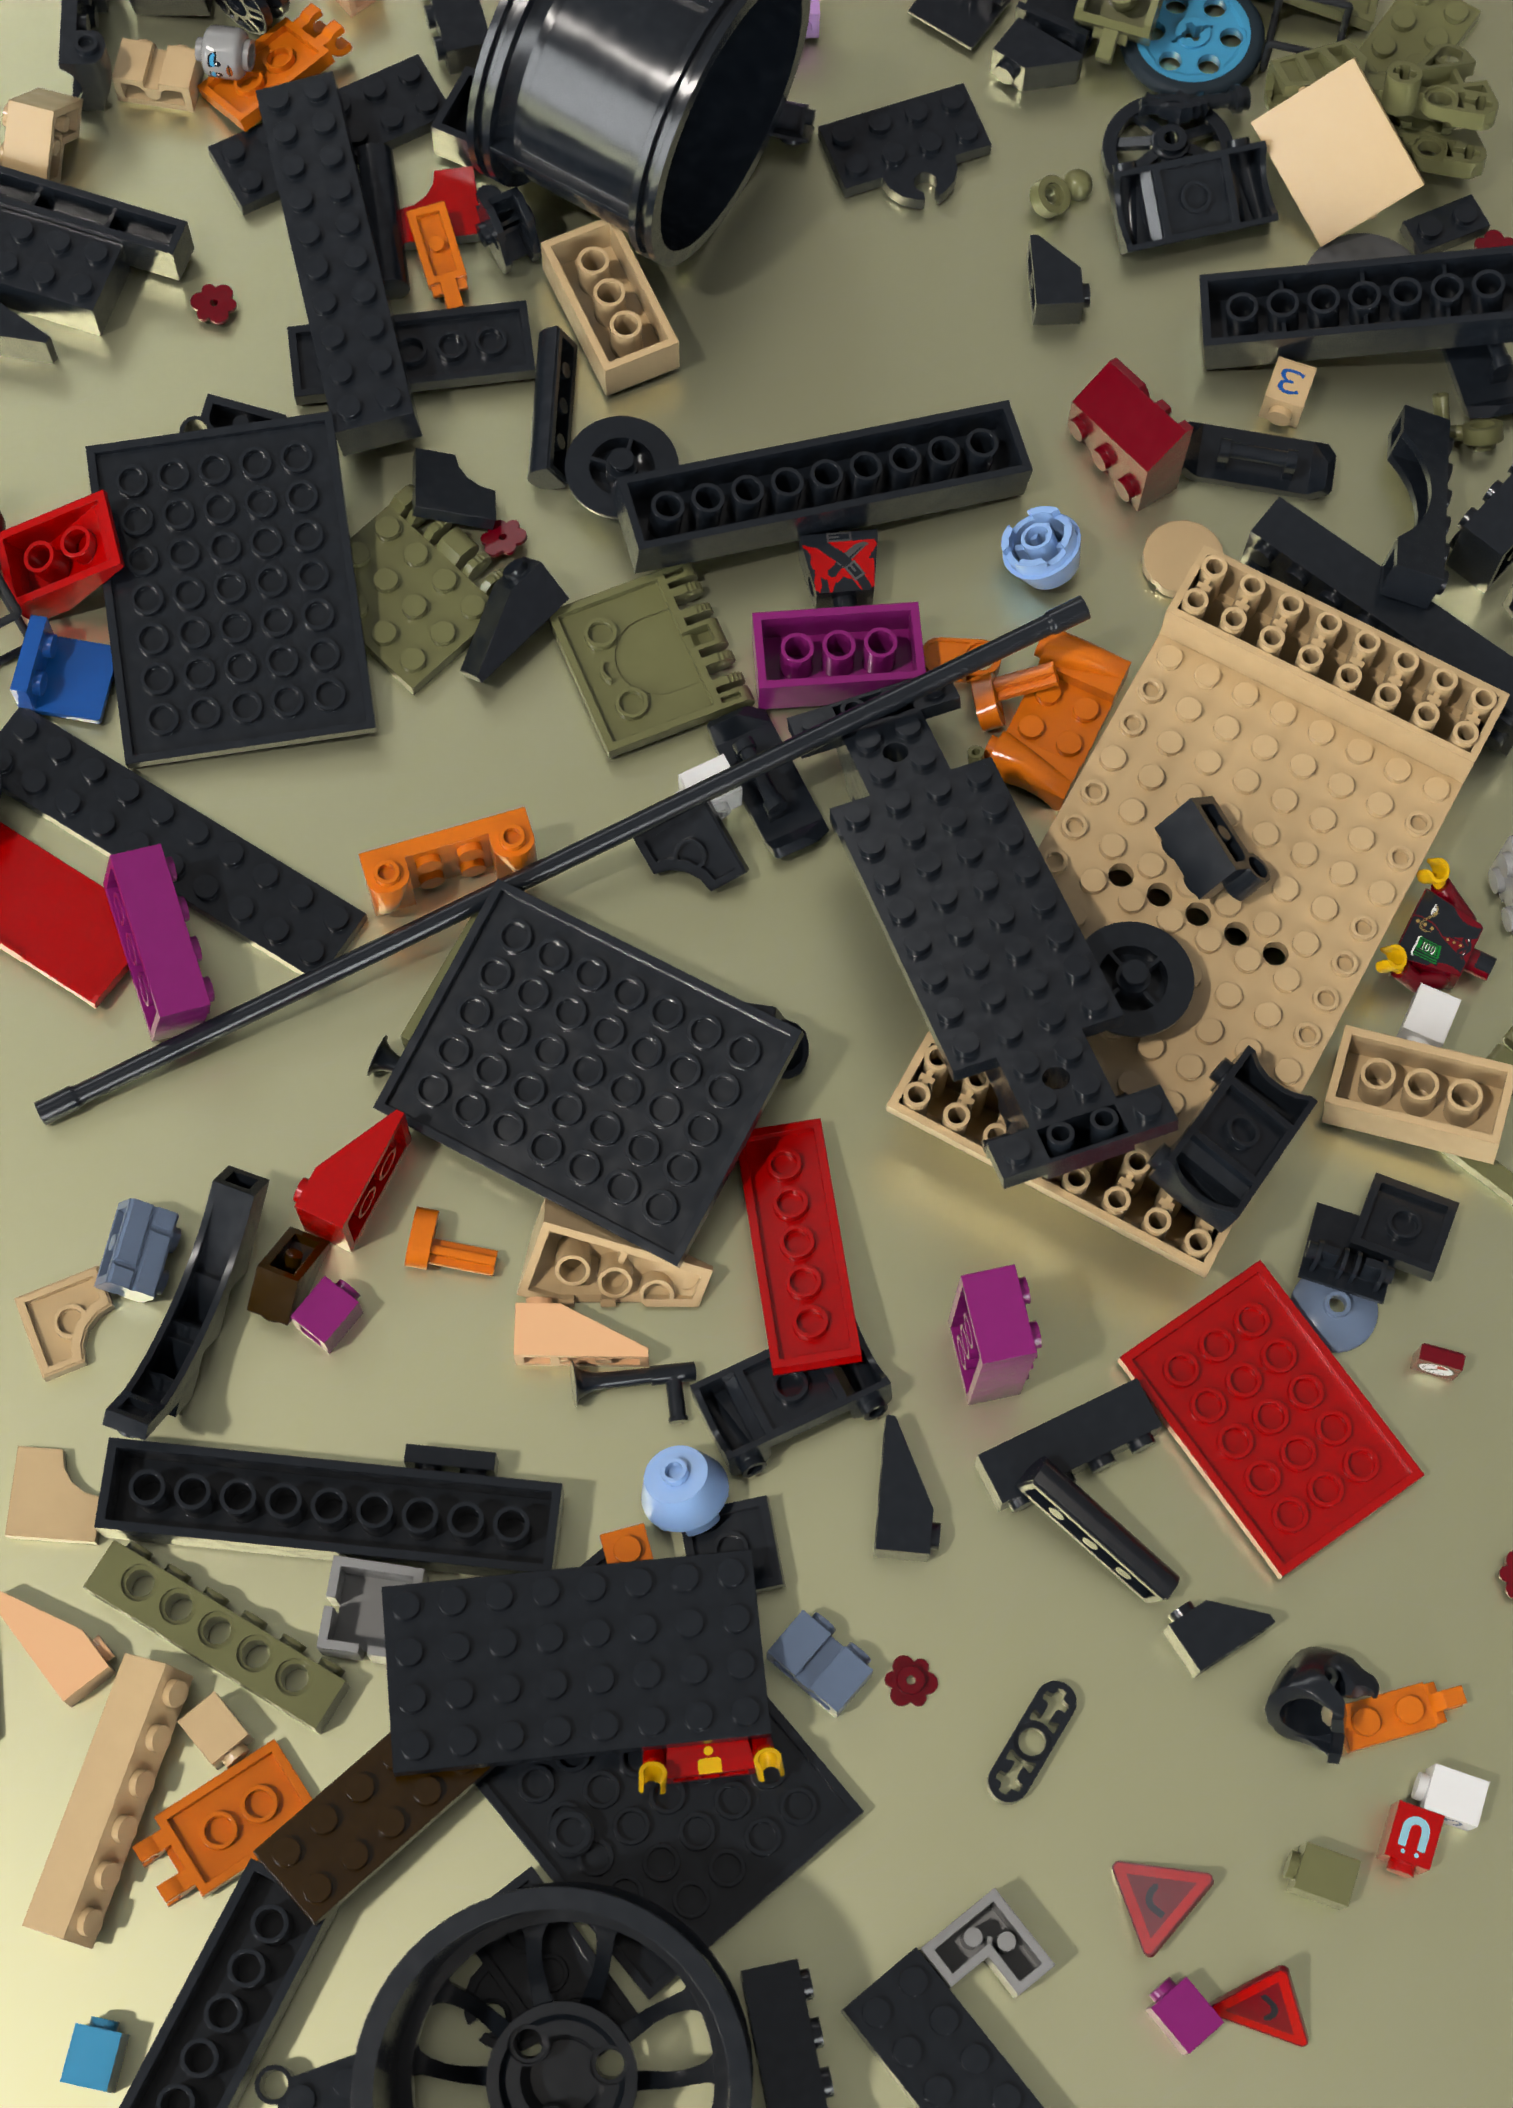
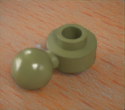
(1059, 192)

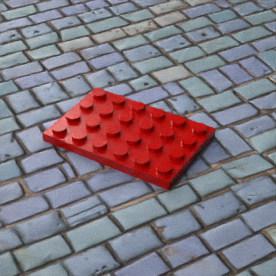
(1270, 1419)

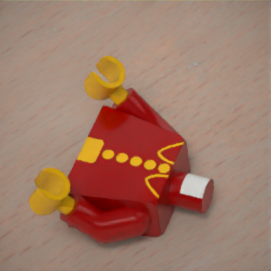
(708, 1762)

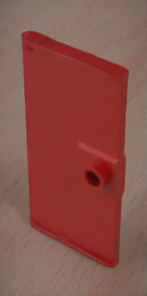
(57, 920)

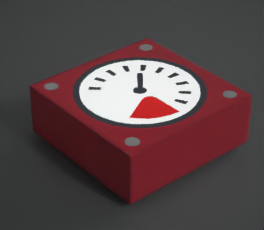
(1438, 1361)

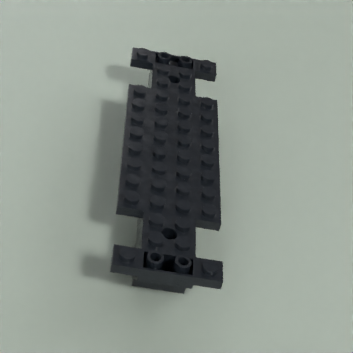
(984, 941)

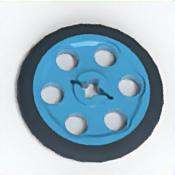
(1234, 63)

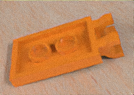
(282, 55)
(223, 1822)

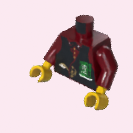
(1437, 938)

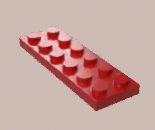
(798, 1248)

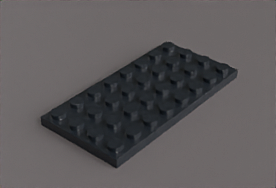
(574, 1662)

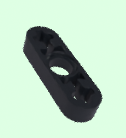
(1059, 1719)

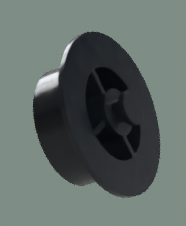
(612, 450)
(1146, 974)

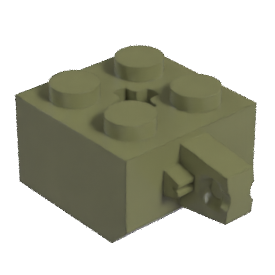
(1117, 22)

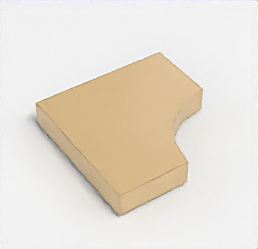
(61, 1319)
(47, 1502)

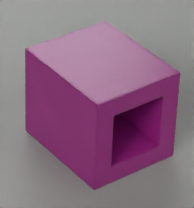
(328, 1313)
(1183, 2014)

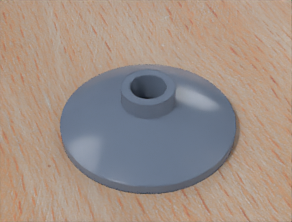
(1337, 1330)

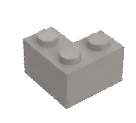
(992, 1935)

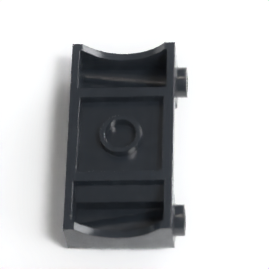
(85, 52)
(1191, 196)
(1230, 1141)
(754, 1410)

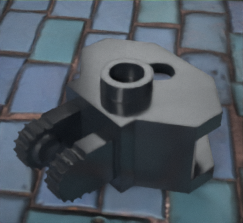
(506, 226)

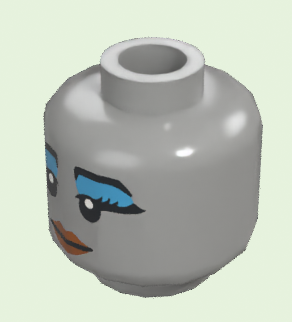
(225, 52)

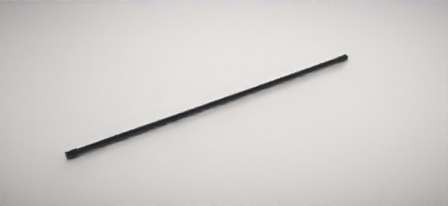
(75, 1096)

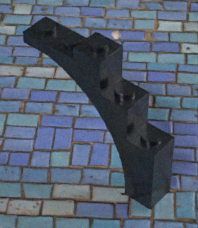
(196, 1314)

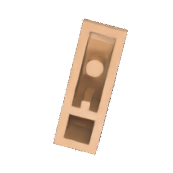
(557, 1335)
(61, 1651)

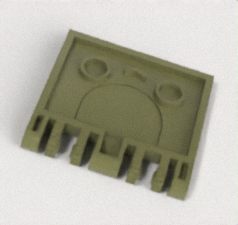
(413, 595)
(647, 661)

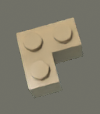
(37, 130)

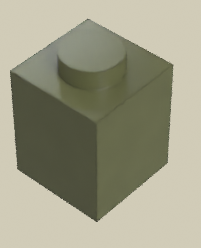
(1321, 1875)

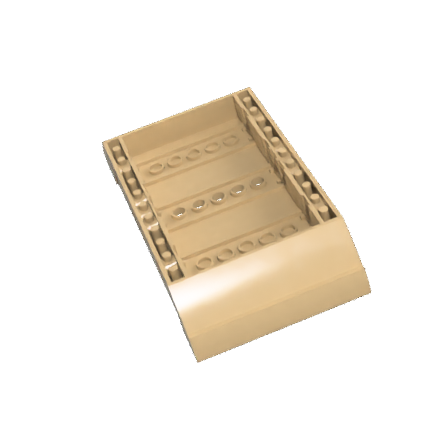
(1331, 769)

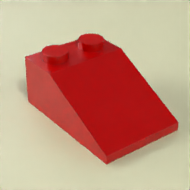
(61, 556)
(350, 1183)

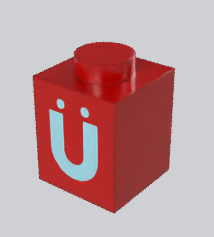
(1409, 1839)

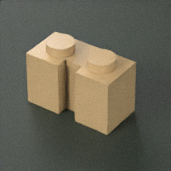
(156, 75)

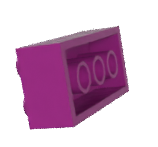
(834, 652)
(157, 941)
(993, 1333)

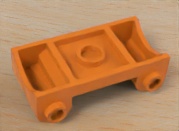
(1060, 723)
(463, 850)

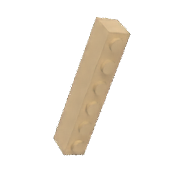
(108, 1801)

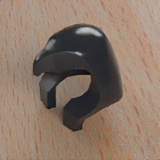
(1308, 1683)

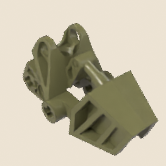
(1424, 97)

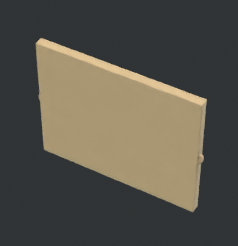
(1338, 152)

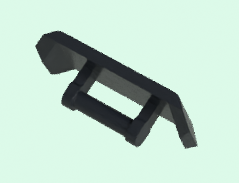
(1482, 379)
(1259, 462)
(777, 800)

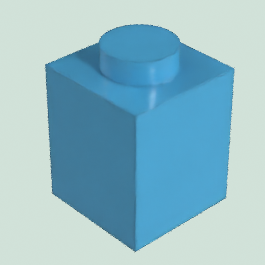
(95, 2055)

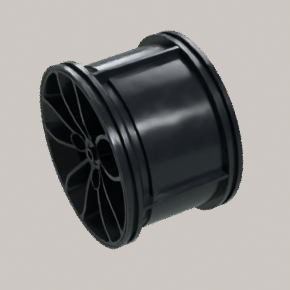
(635, 107)
(571, 2031)

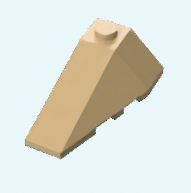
(586, 1263)

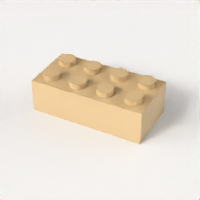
(610, 305)
(1419, 1094)

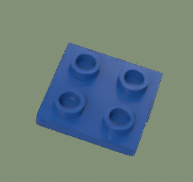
(62, 674)

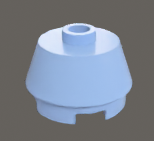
(1042, 548)
(684, 1490)

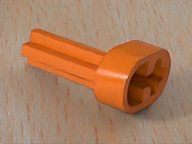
(991, 691)
(426, 1250)

